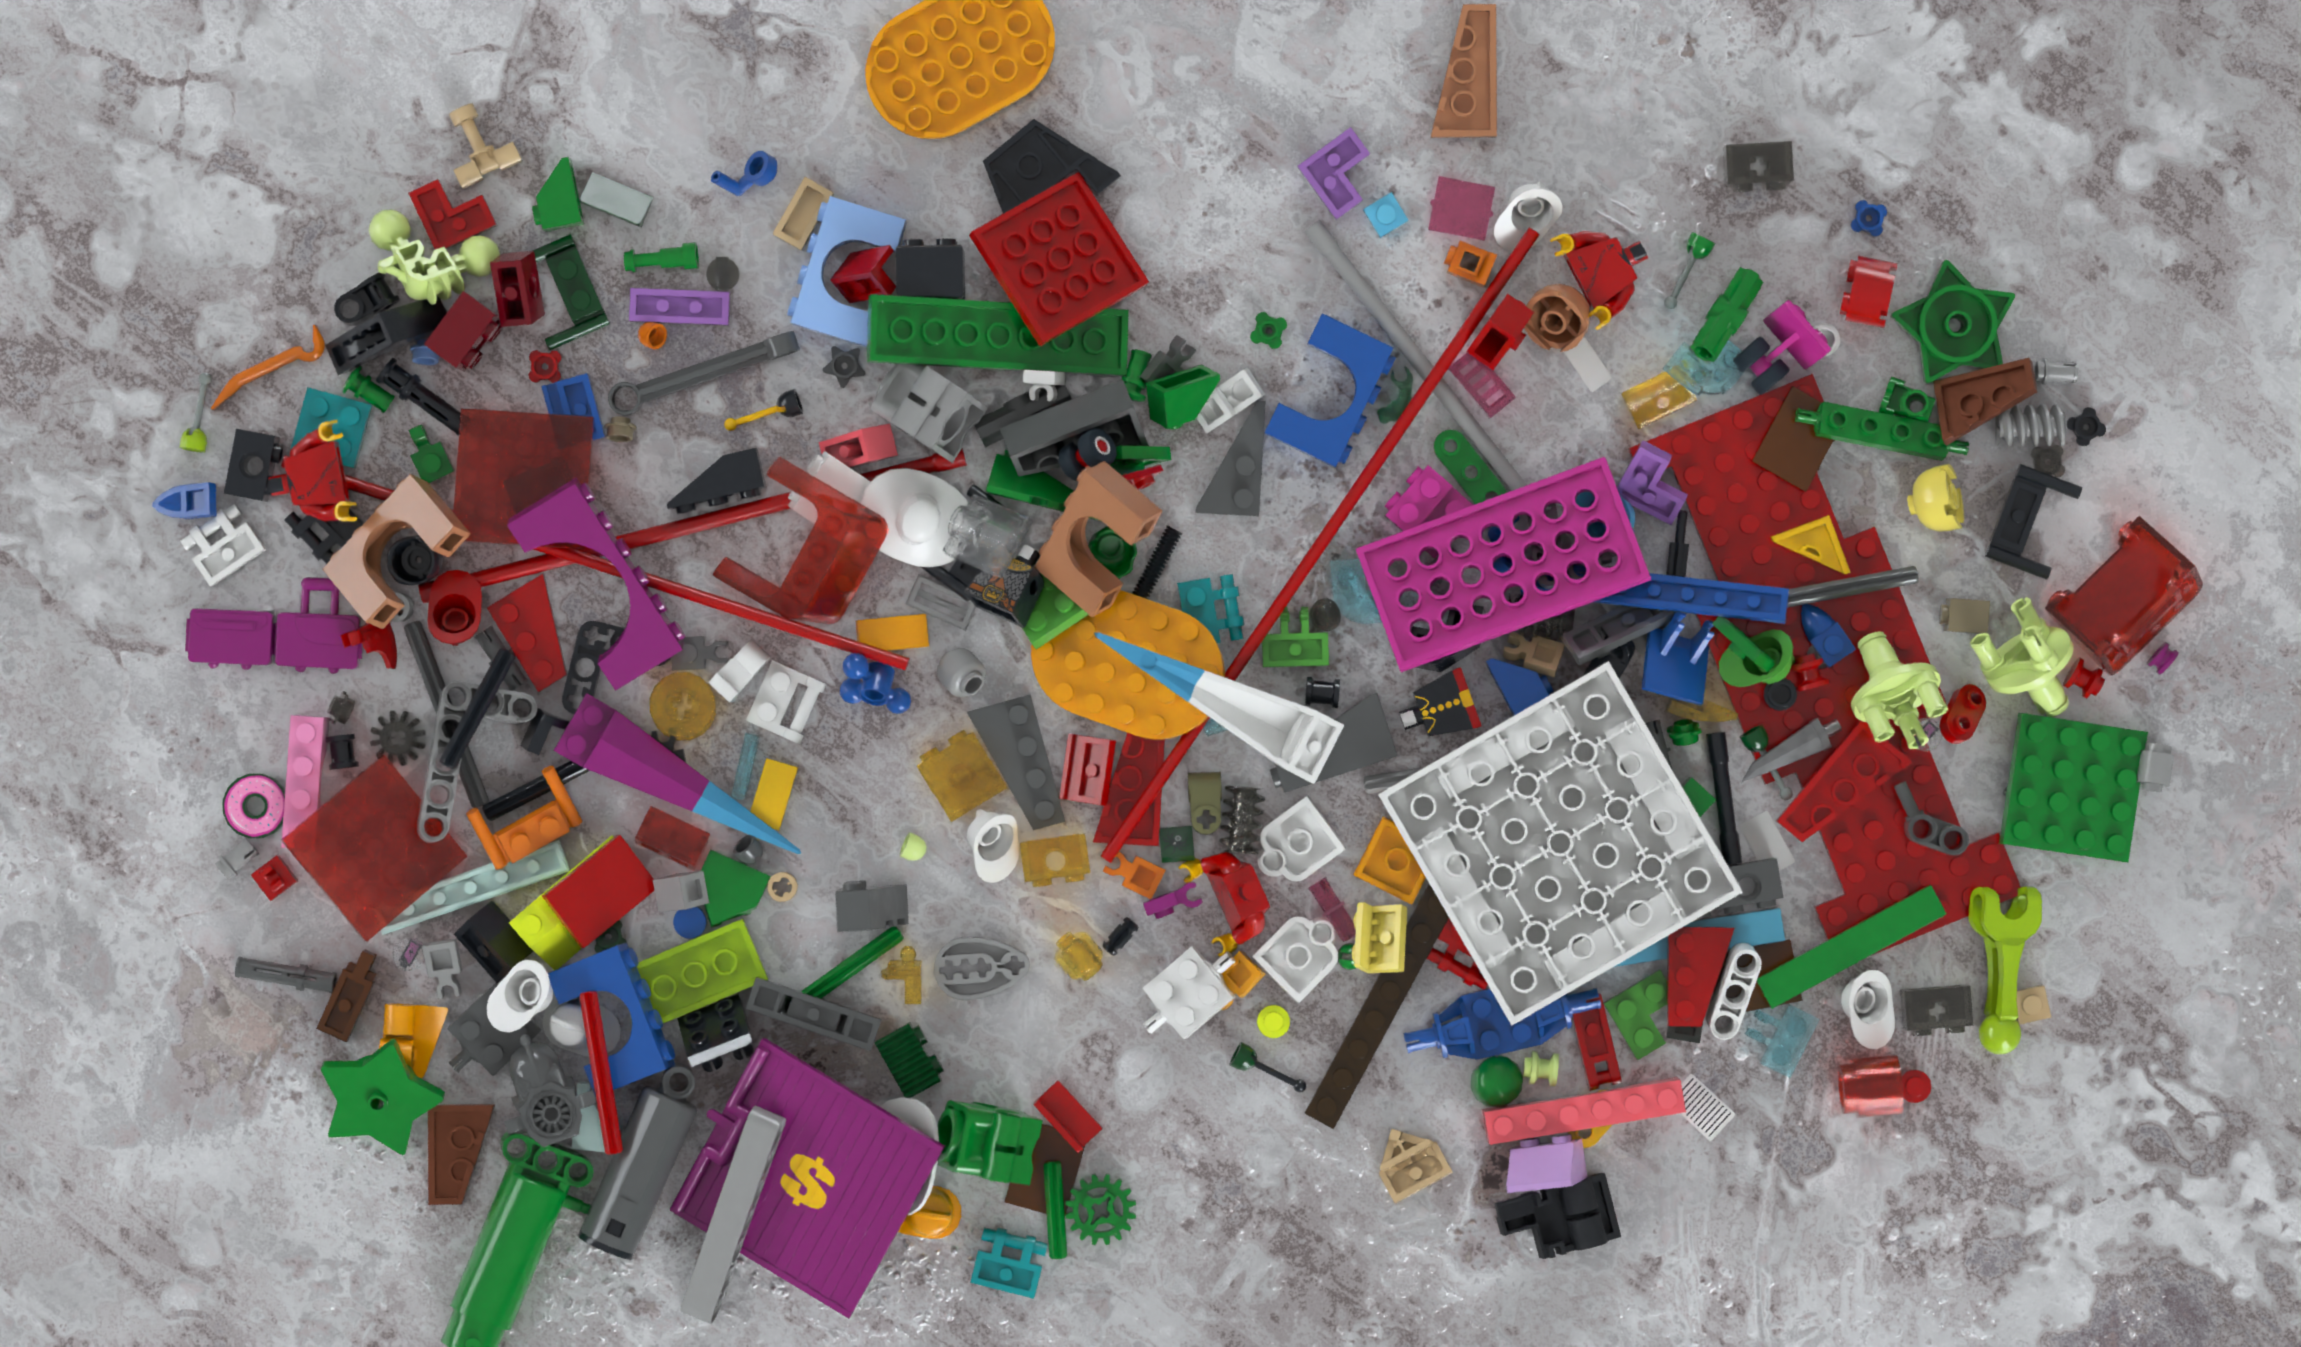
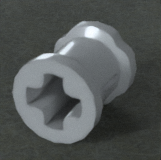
(408, 608)

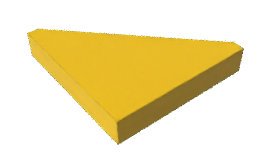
(1817, 542)

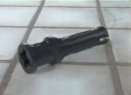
(410, 388)

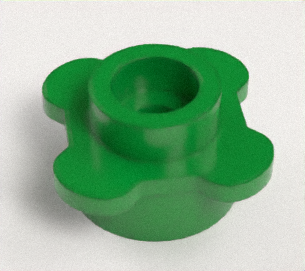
(1260, 335)
(1684, 732)

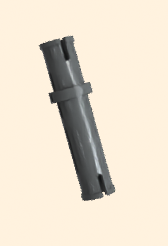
(324, 980)

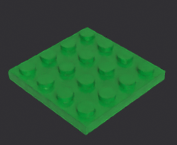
(2072, 787)

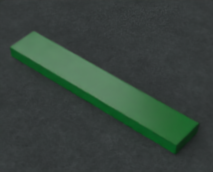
(1850, 946)

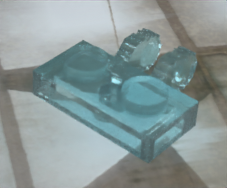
(1788, 1040)

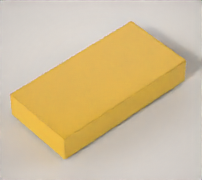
(773, 792)

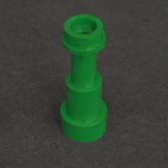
(667, 258)

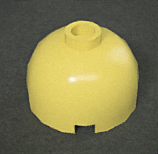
(1937, 499)

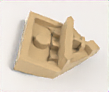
(1411, 1165)

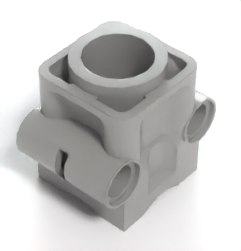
(928, 408)

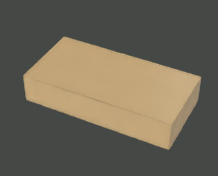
(802, 213)

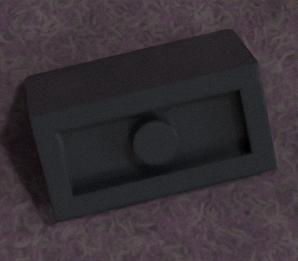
(493, 941)

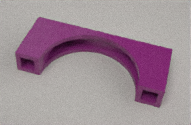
(572, 518)

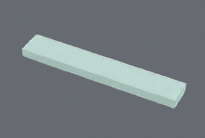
(482, 884)

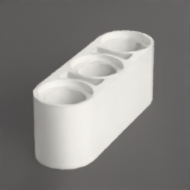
(1736, 1006)

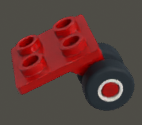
(1094, 449)

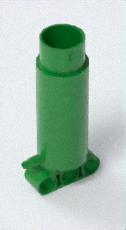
(512, 1241)

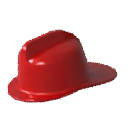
(454, 607)

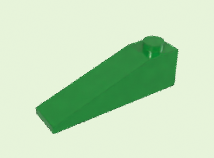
(1034, 488)

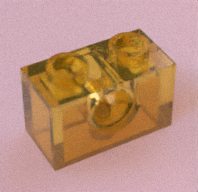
(1071, 846)

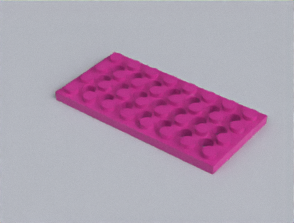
(1504, 615)

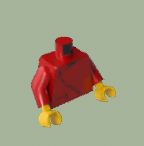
(1601, 270)
(316, 476)
(1238, 895)

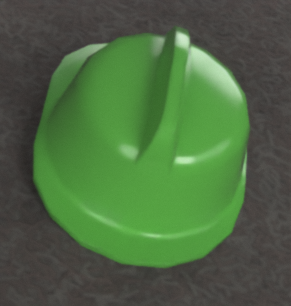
(1746, 672)

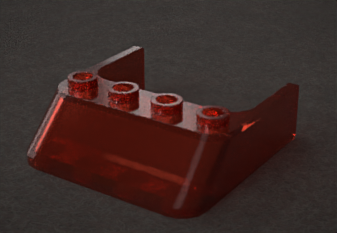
(829, 562)

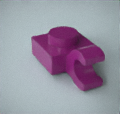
(1163, 905)

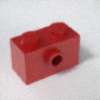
(1501, 332)

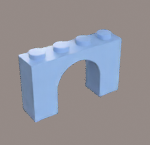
(840, 225)

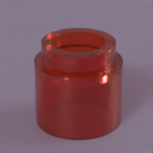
(1871, 1086)

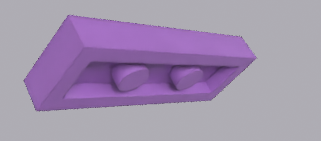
(679, 306)

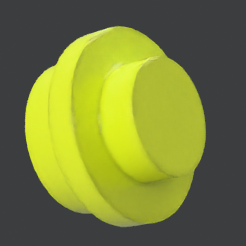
(1273, 1021)

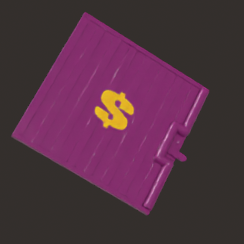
(834, 1183)

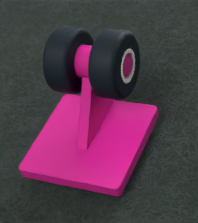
(1796, 336)

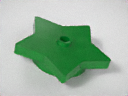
(1977, 311)
(378, 1097)

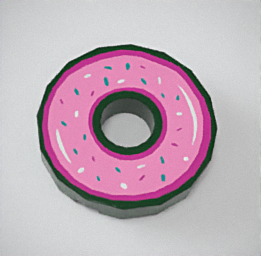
(236, 809)

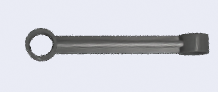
(769, 349)

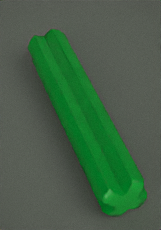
(1055, 1210)

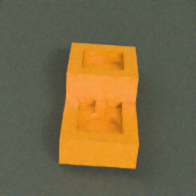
(894, 632)

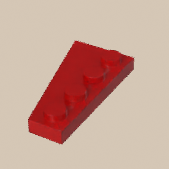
(1134, 771)
(1842, 781)

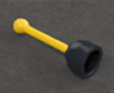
(787, 404)

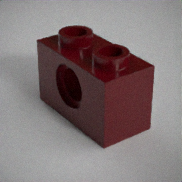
(517, 288)

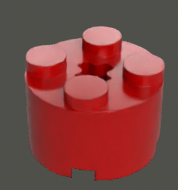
(1869, 291)

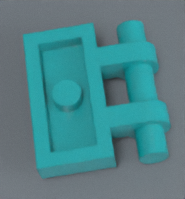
(1198, 601)
(1008, 1273)

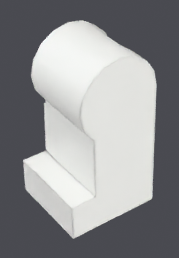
(739, 671)

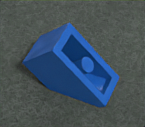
(1518, 685)

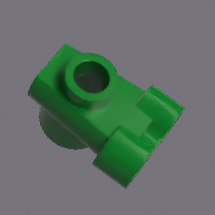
(1900, 397)

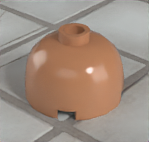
(1558, 318)

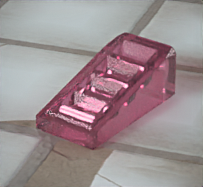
(1499, 404)

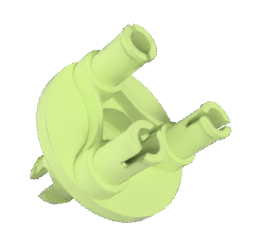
(2028, 660)
(1895, 692)

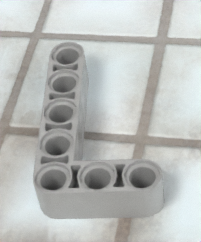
(448, 779)

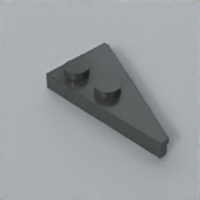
(1238, 479)

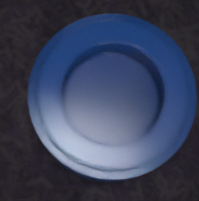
(690, 922)

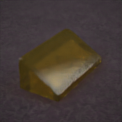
(1656, 399)

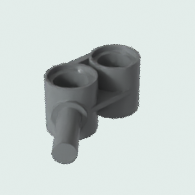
(1937, 828)

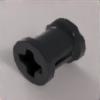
(1322, 692)
(342, 751)

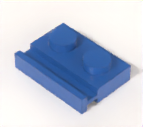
(574, 398)

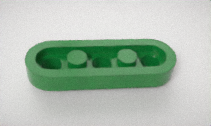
(1465, 456)

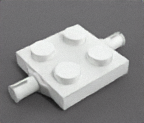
(1189, 992)

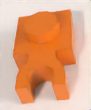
(1139, 876)

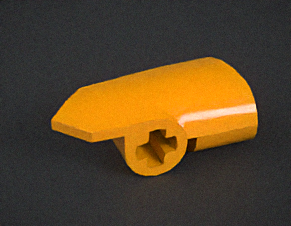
(415, 1031)

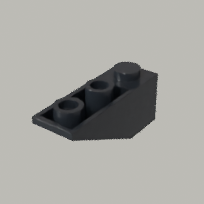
(728, 476)

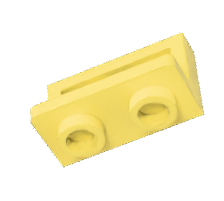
(1380, 938)

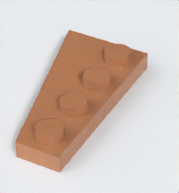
(1470, 83)

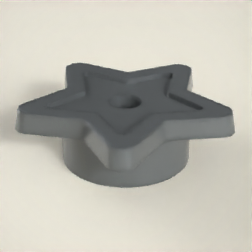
(839, 357)

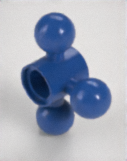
(874, 687)

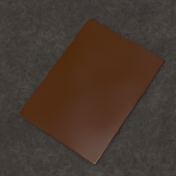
(1791, 446)
(1771, 956)
(1049, 1147)

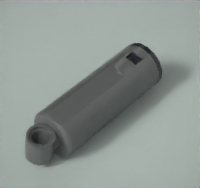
(642, 1168)

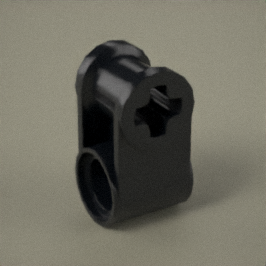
(367, 299)

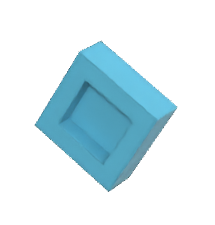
(1385, 215)

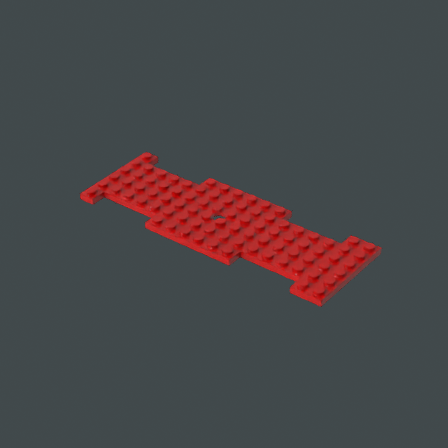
(1735, 515)

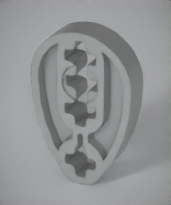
(975, 986)

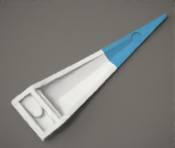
(1277, 728)

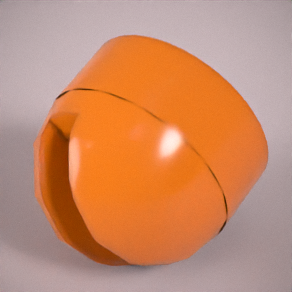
(652, 335)

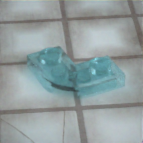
(1702, 375)
(1350, 592)

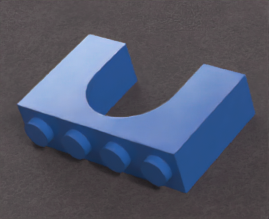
(1366, 361)
(617, 973)

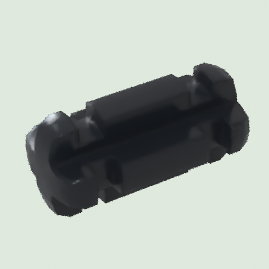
(1120, 936)

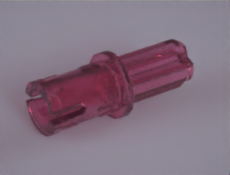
(1333, 909)

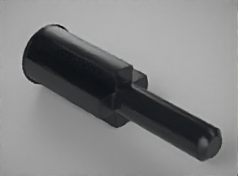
(1678, 550)

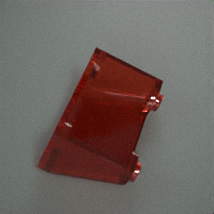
(2127, 597)

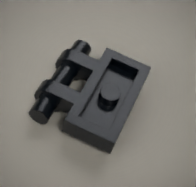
(338, 532)

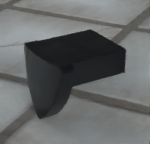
(539, 730)

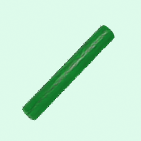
(855, 963)

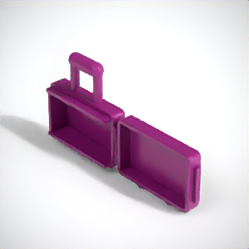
(294, 639)

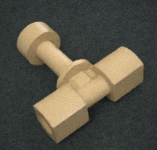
(484, 157)

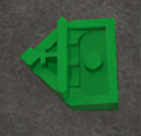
(1135, 458)
(731, 888)

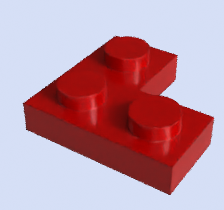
(446, 224)

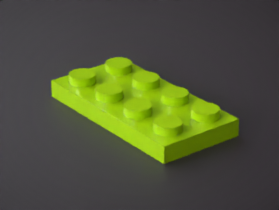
(702, 970)

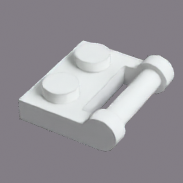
(775, 699)

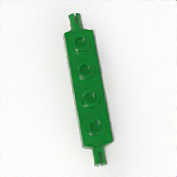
(1879, 431)

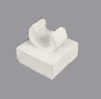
(1045, 380)

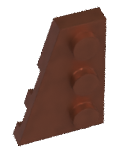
(1981, 395)

